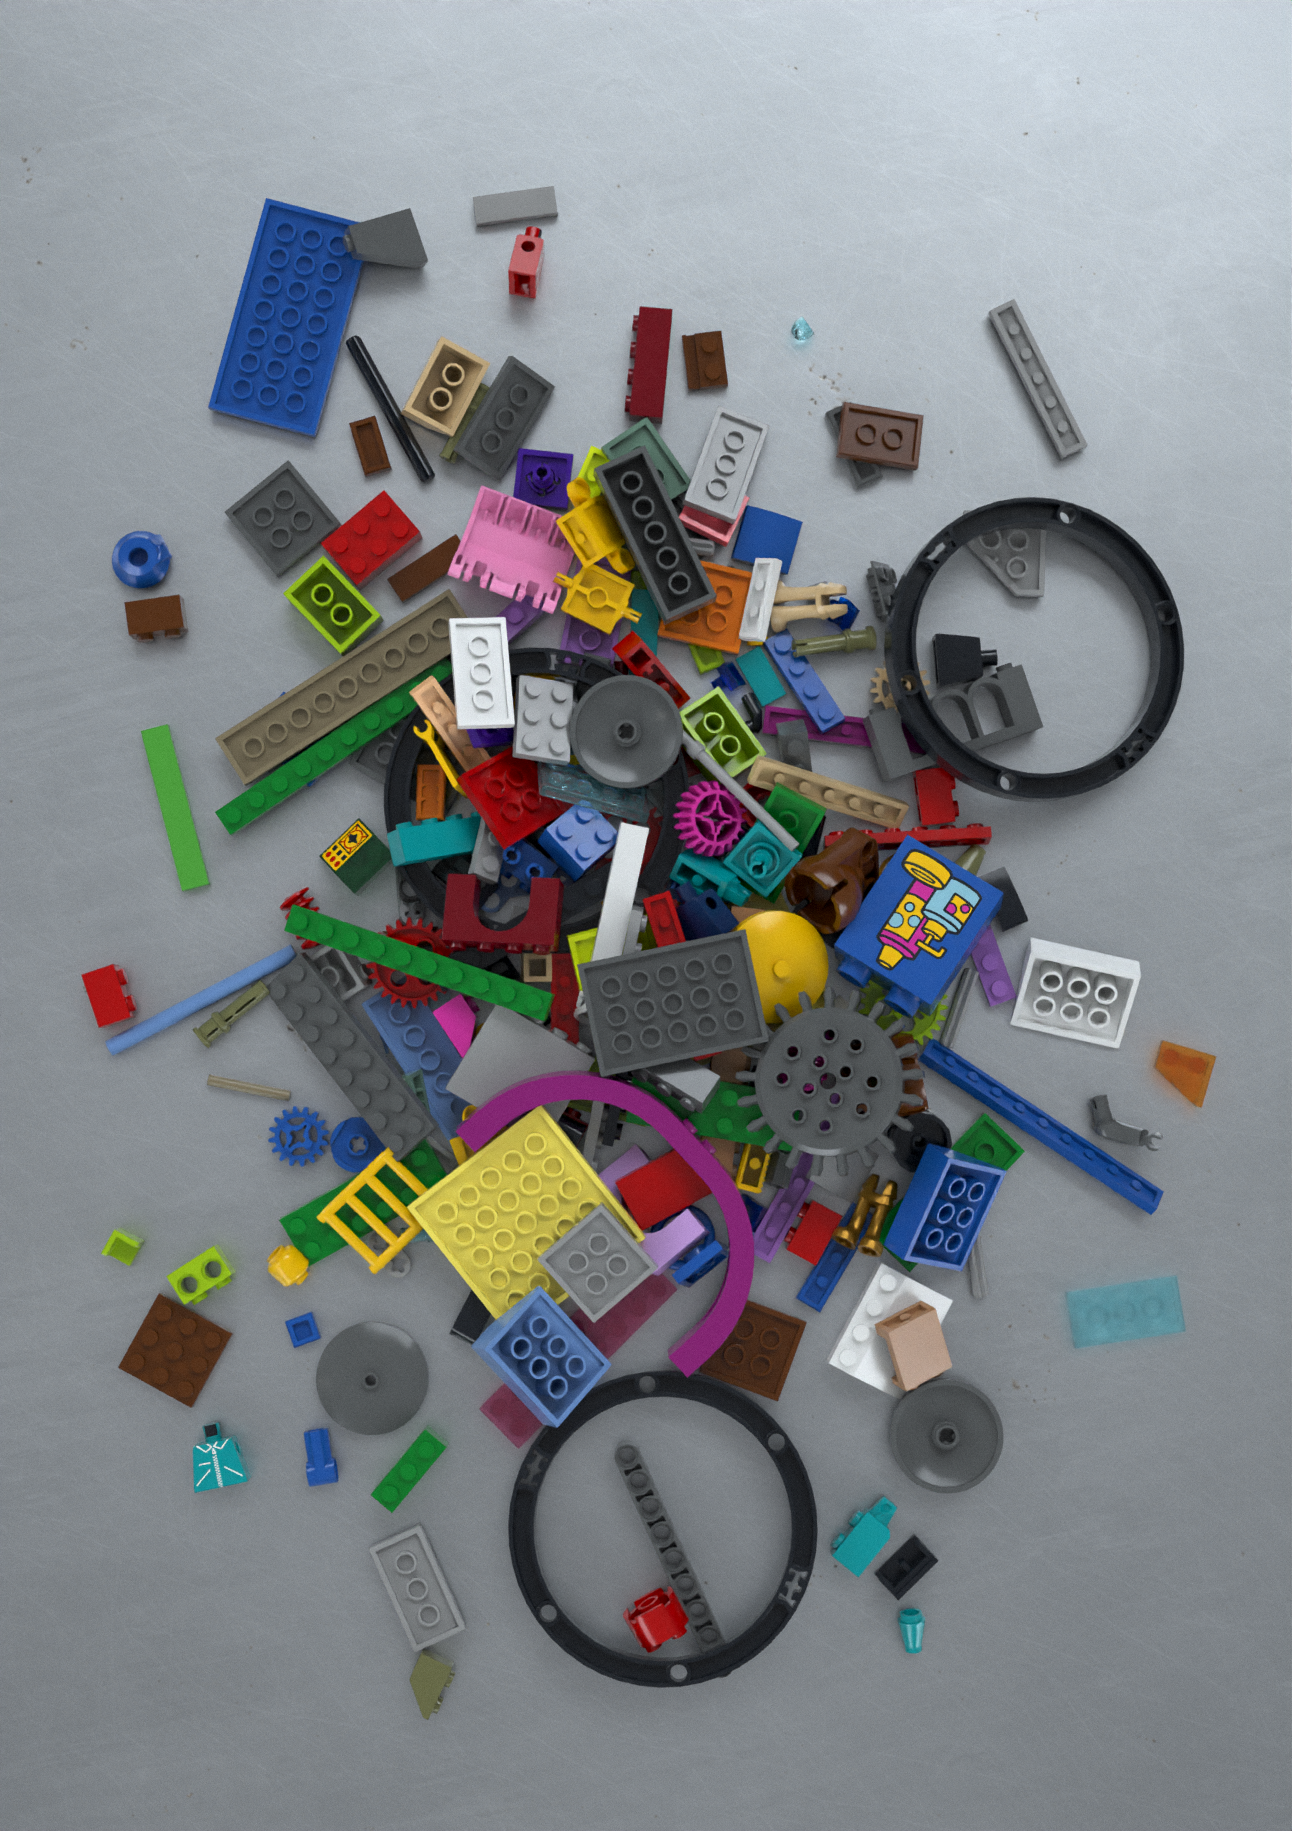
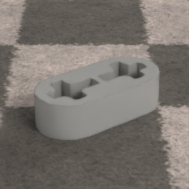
(388, 1267)

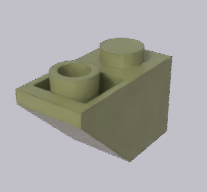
(428, 1679)

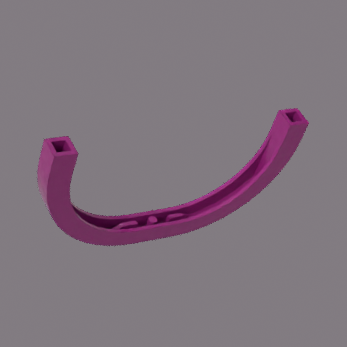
(727, 1307)

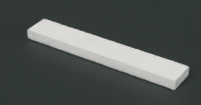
(620, 891)

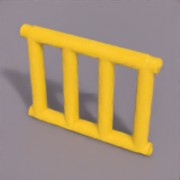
(347, 1196)

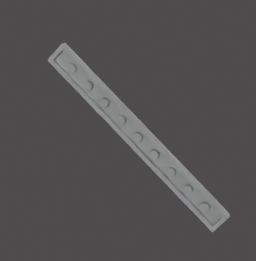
(600, 1111)

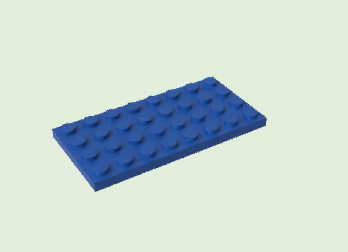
(288, 320)

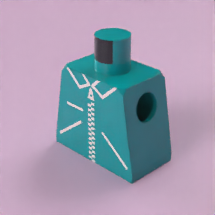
(218, 1460)

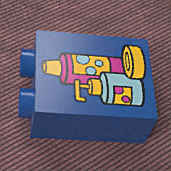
(916, 928)

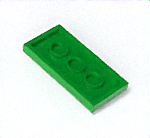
(798, 817)

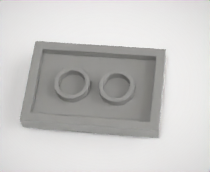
(542, 720)

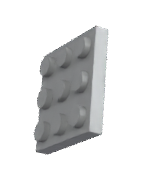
(597, 1262)

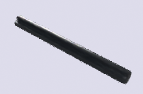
(390, 408)

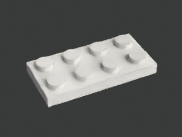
(481, 673)

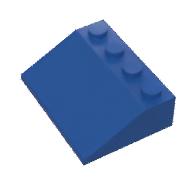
(944, 1208)

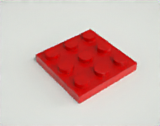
(509, 798)

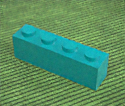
(433, 839)

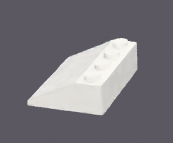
(1075, 992)
(859, 1347)

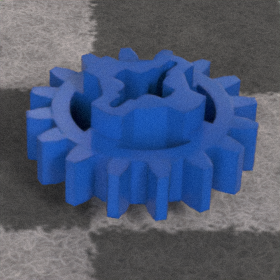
(289, 1128)

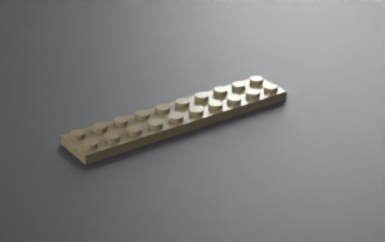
(341, 690)

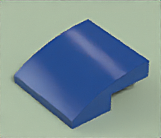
(766, 536)

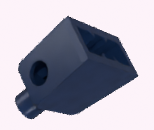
(702, 913)

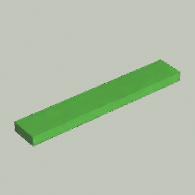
(175, 807)

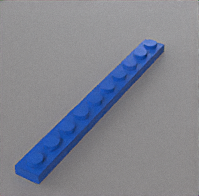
(1041, 1126)

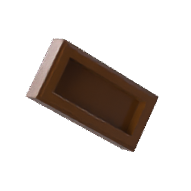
(370, 446)

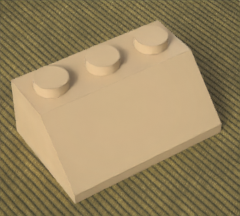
(445, 387)

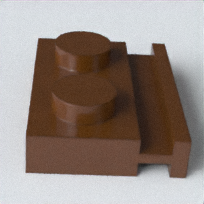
(705, 361)

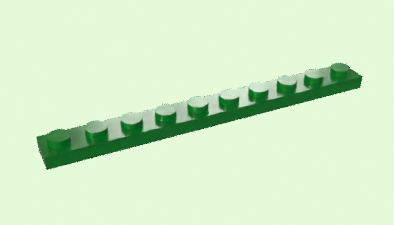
(325, 753)
(419, 962)

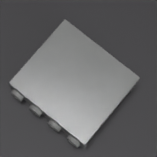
(515, 1049)

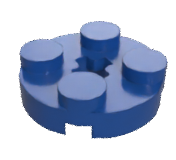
(342, 1147)

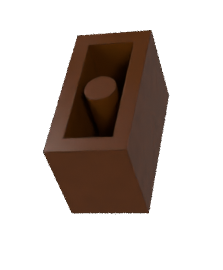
(156, 618)

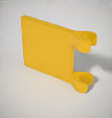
(439, 750)

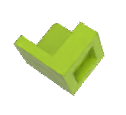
(123, 1246)

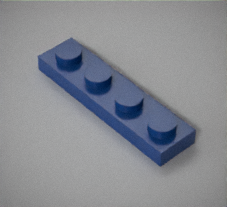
(804, 682)

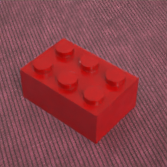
(372, 540)

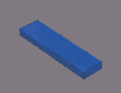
(830, 1267)

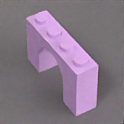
(677, 1237)

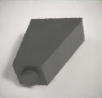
(387, 240)

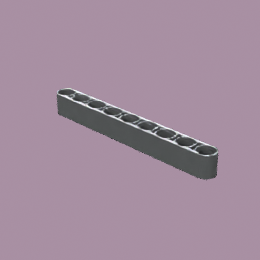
(669, 1544)

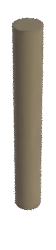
(248, 1087)

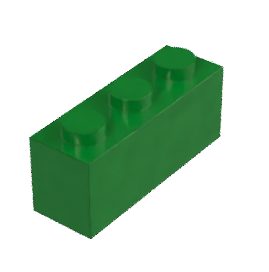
(409, 1468)

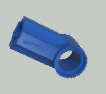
(321, 1464)

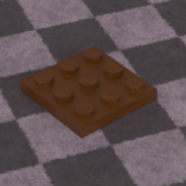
(175, 1350)
(757, 1351)

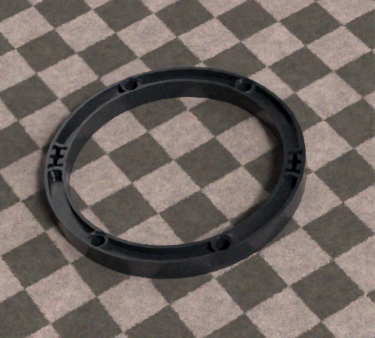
(1146, 584)
(408, 749)
(655, 1670)

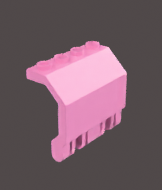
(514, 549)

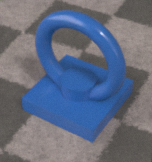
(701, 1258)

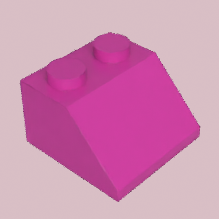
(459, 1021)

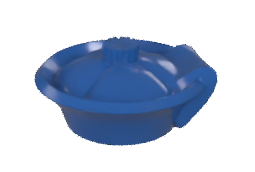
(141, 559)

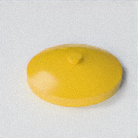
(786, 960)

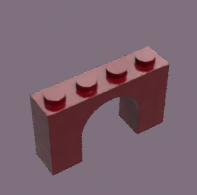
(536, 932)

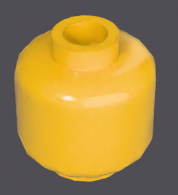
(288, 1265)

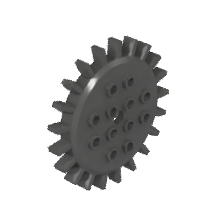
(848, 1129)

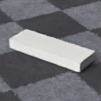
(760, 599)

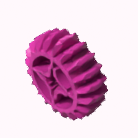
(705, 838)

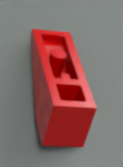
(645, 664)

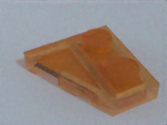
(1185, 1069)

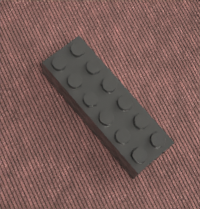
(654, 535)

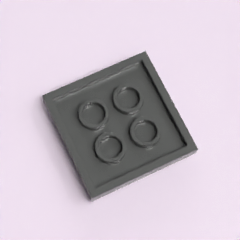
(283, 518)

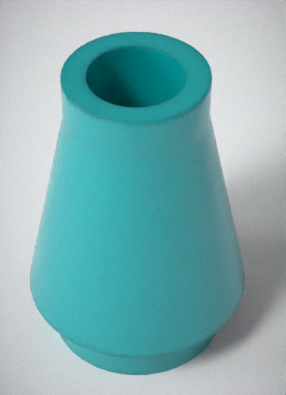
(912, 1628)

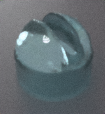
(801, 329)

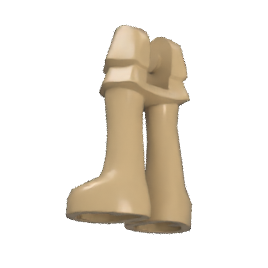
(822, 609)

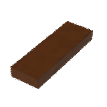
(424, 570)

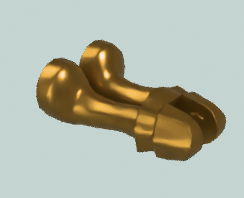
(868, 1198)

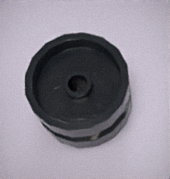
(929, 1128)

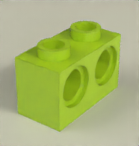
(199, 1271)

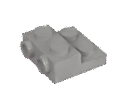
(342, 971)

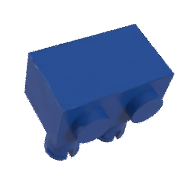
(524, 863)

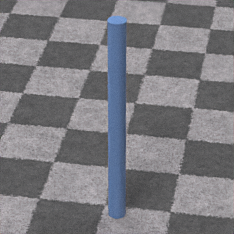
(201, 1000)

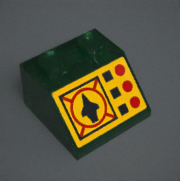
(357, 857)

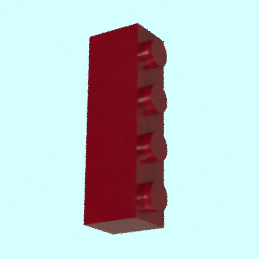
(650, 364)

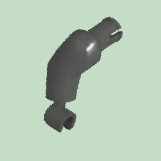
(1117, 1131)

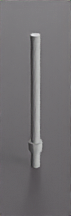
(697, 751)

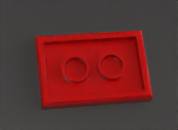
(661, 1188)

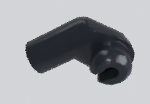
(754, 711)

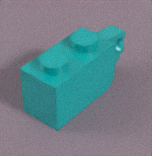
(709, 873)
(864, 1537)

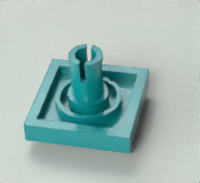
(761, 859)

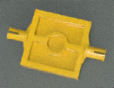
(597, 598)

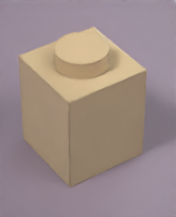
(536, 967)

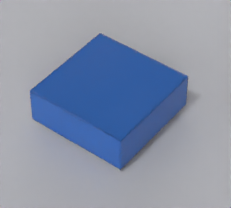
(303, 1329)

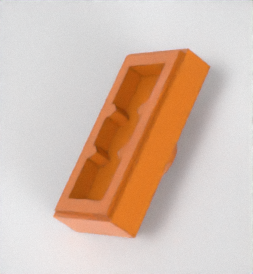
(430, 792)

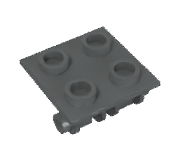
(884, 578)

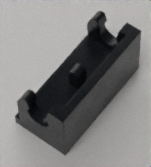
(906, 1567)

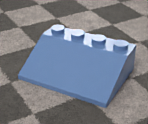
(542, 1357)

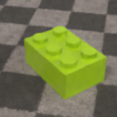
(333, 606)
(722, 732)

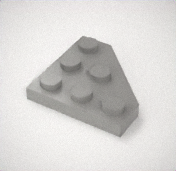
(1015, 558)

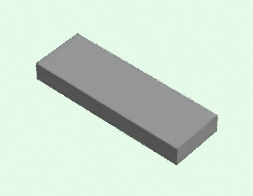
(515, 206)

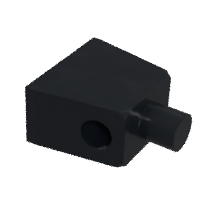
(959, 659)

